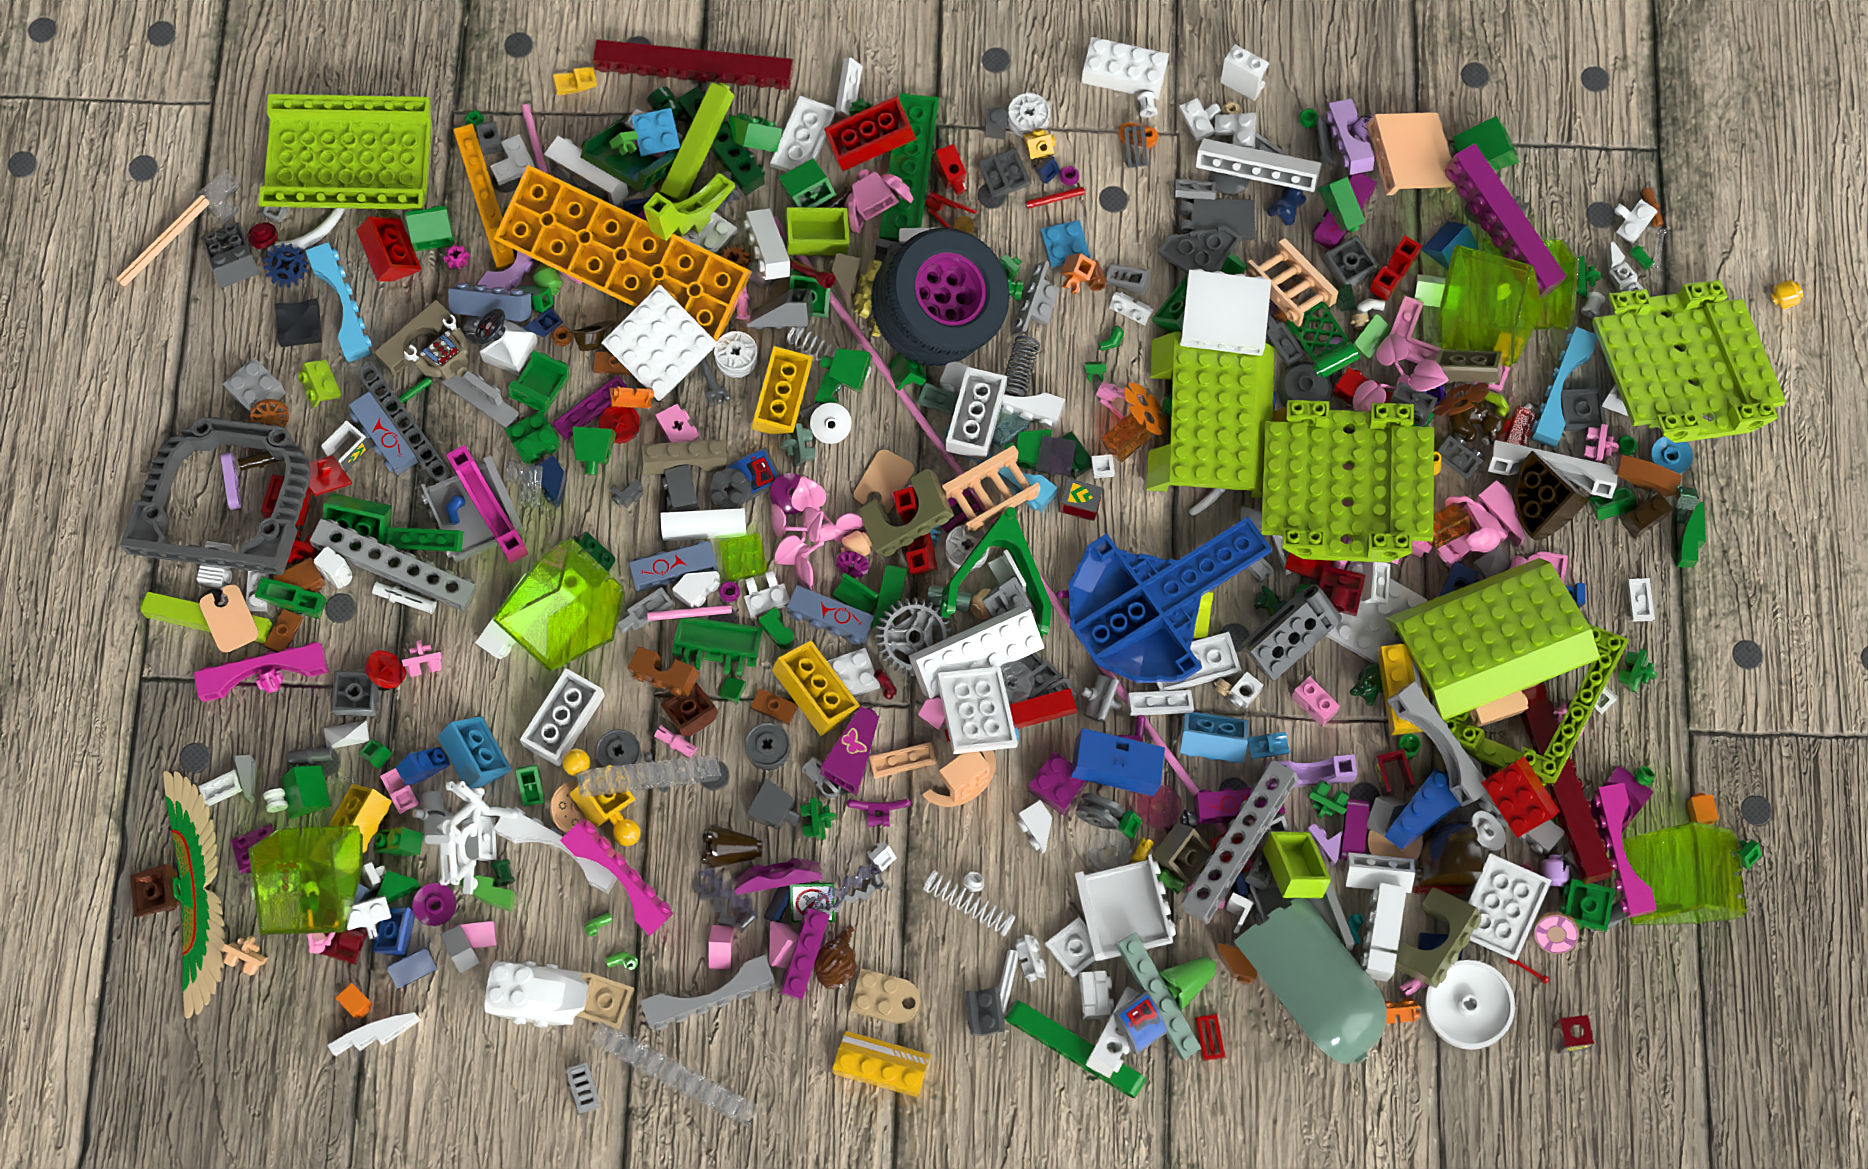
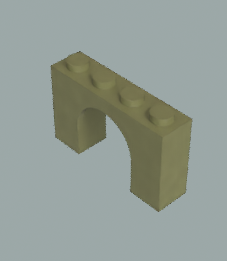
(932, 511)
(1433, 965)

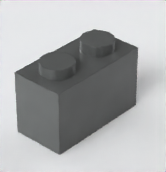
(681, 489)

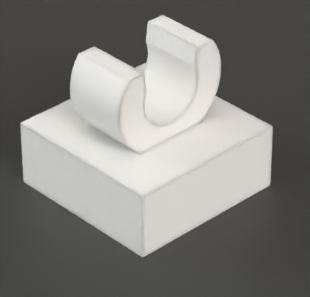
(1102, 466)
(882, 855)
(373, 876)

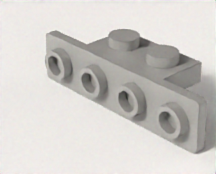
(1038, 300)
(483, 397)

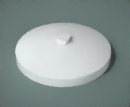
(1471, 1005)

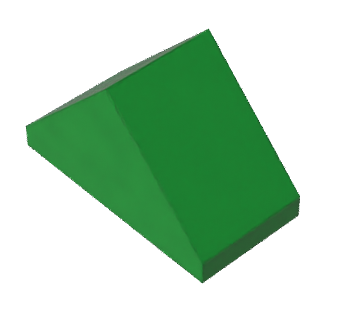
(530, 785)
(397, 886)

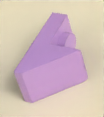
(1328, 848)

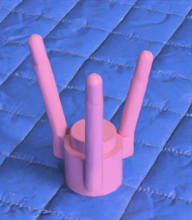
(1109, 392)
(318, 941)

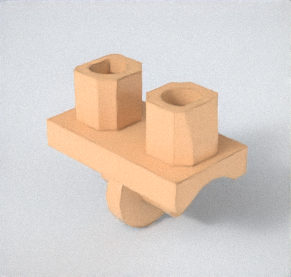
(252, 958)

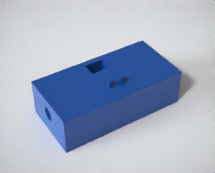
(1117, 762)

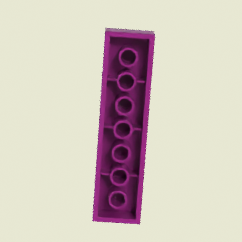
(1502, 217)

